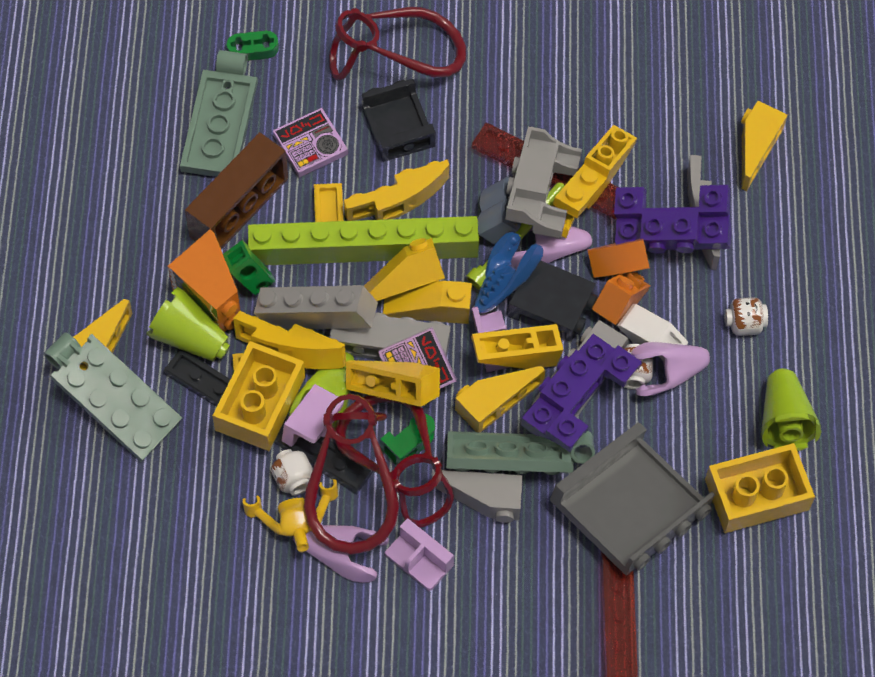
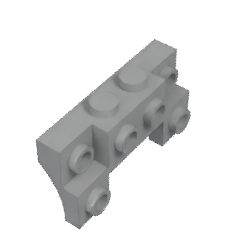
(530, 187)

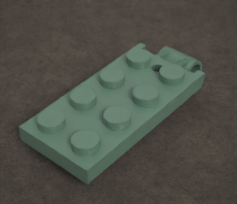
(219, 116)
(111, 393)
(514, 452)

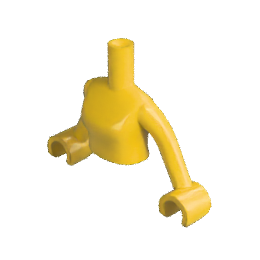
(292, 515)

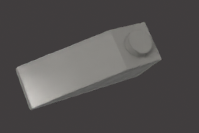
(487, 493)

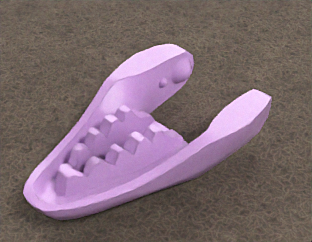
(556, 248)
(679, 363)
(340, 561)

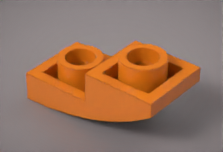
(618, 258)

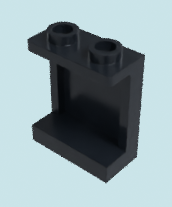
(397, 120)
(554, 298)

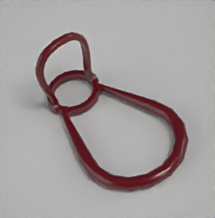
(406, 12)
(421, 422)
(387, 481)

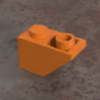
(619, 295)

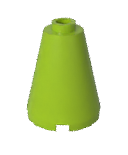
(188, 328)
(788, 412)

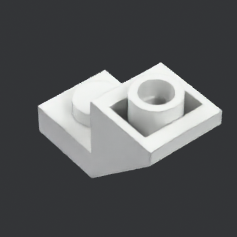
(644, 327)

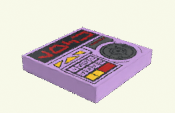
(310, 142)
(421, 349)

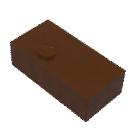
(238, 191)

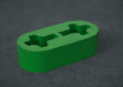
(253, 44)

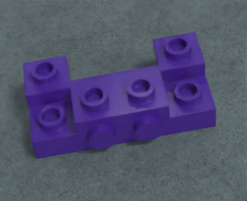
(674, 227)
(572, 386)

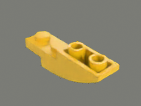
(596, 172)
(409, 191)
(298, 342)

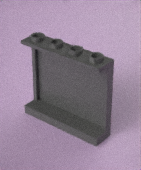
(630, 501)

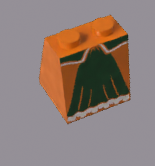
(207, 280)

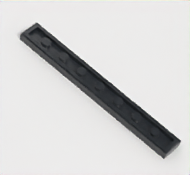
(211, 385)

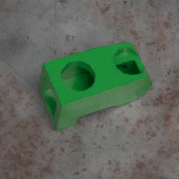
(248, 268)
(406, 442)

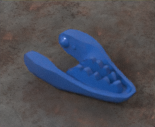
(500, 275)

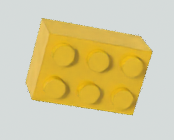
(259, 396)
(759, 488)

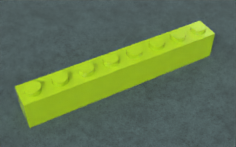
(360, 239)

